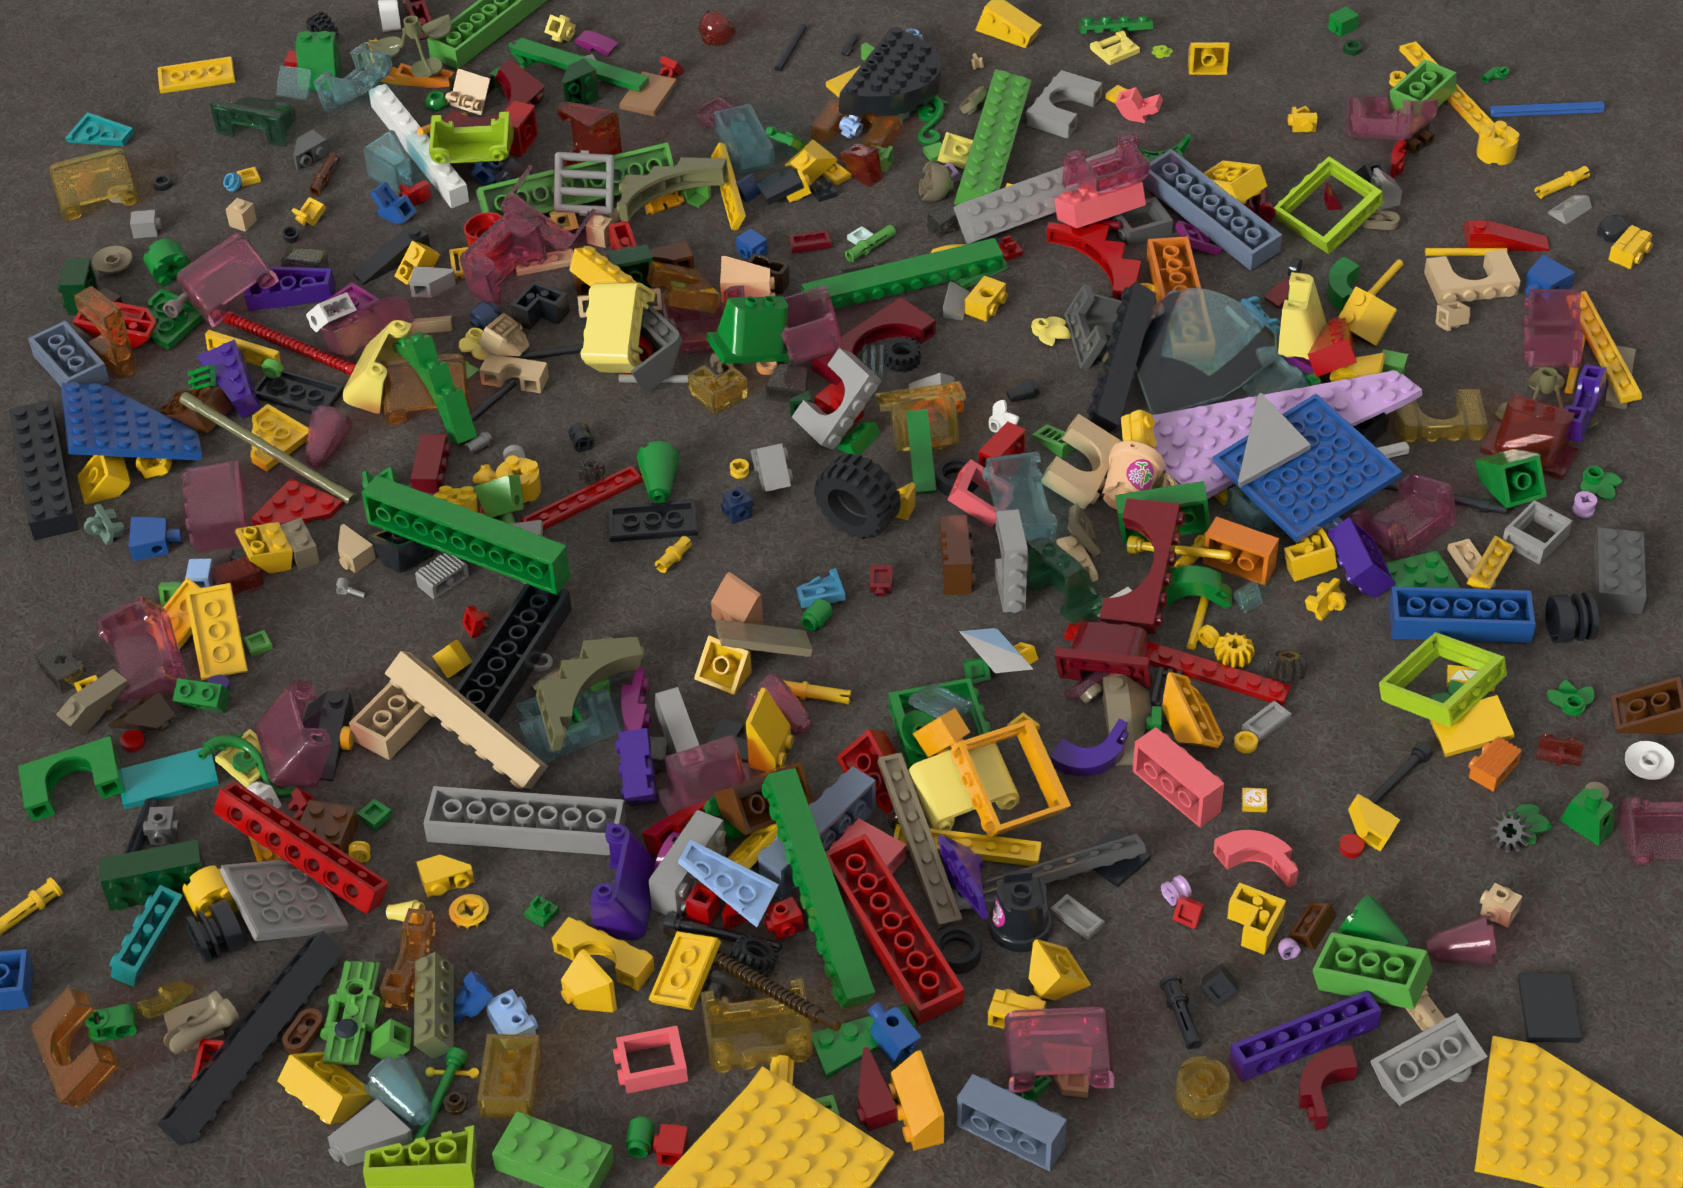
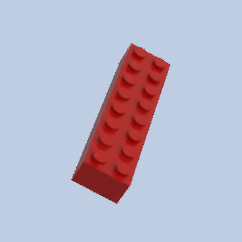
(894, 930)

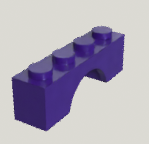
(1588, 395)

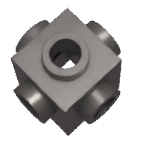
(161, 825)

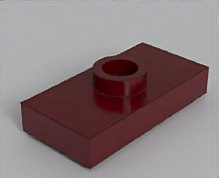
(810, 241)

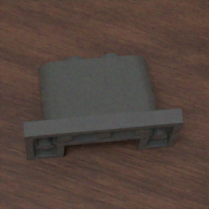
(1090, 324)

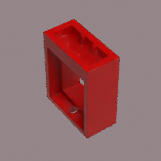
(1007, 441)

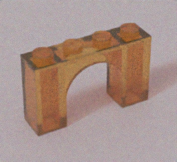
(881, 129)
(684, 287)
(114, 344)
(54, 1033)

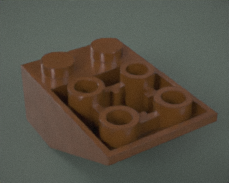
(212, 397)

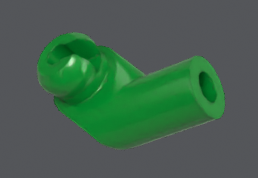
(1495, 73)

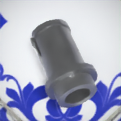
(479, 443)

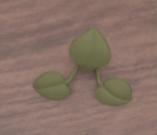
(434, 29)
(1547, 381)

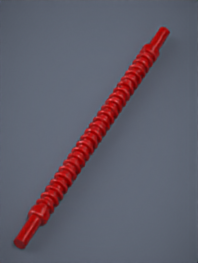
(289, 343)

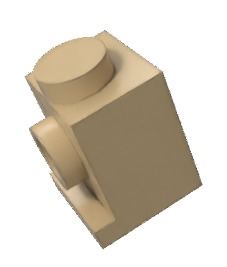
(1452, 315)

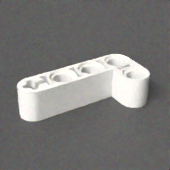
(389, 15)

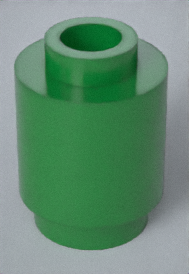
(816, 615)
(640, 1137)

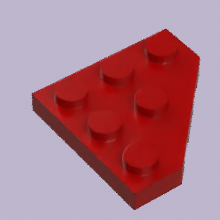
(297, 501)

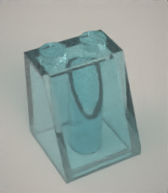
(388, 162)

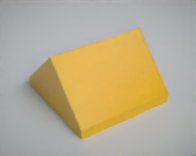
(723, 666)

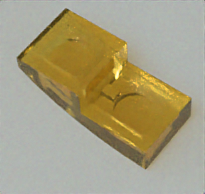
(168, 997)

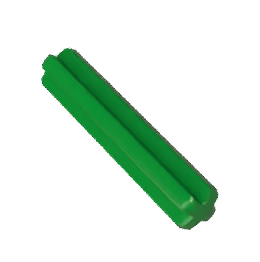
(973, 280)

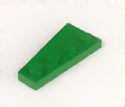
(1114, 25)
(845, 1046)

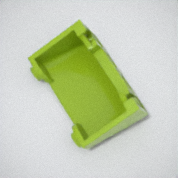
(470, 144)

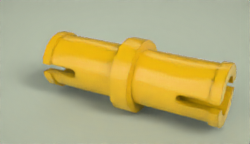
(673, 554)

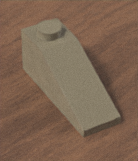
(91, 702)

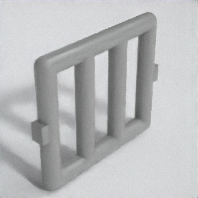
(584, 210)

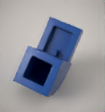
(390, 207)

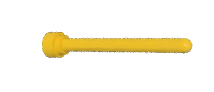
(1136, 545)

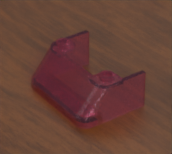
(550, 231)

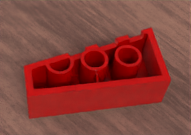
(1332, 348)

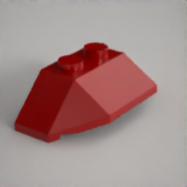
(137, 320)

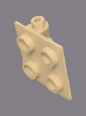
(469, 92)

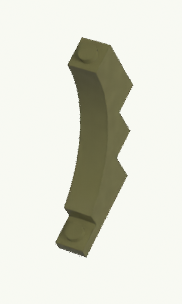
(598, 660)

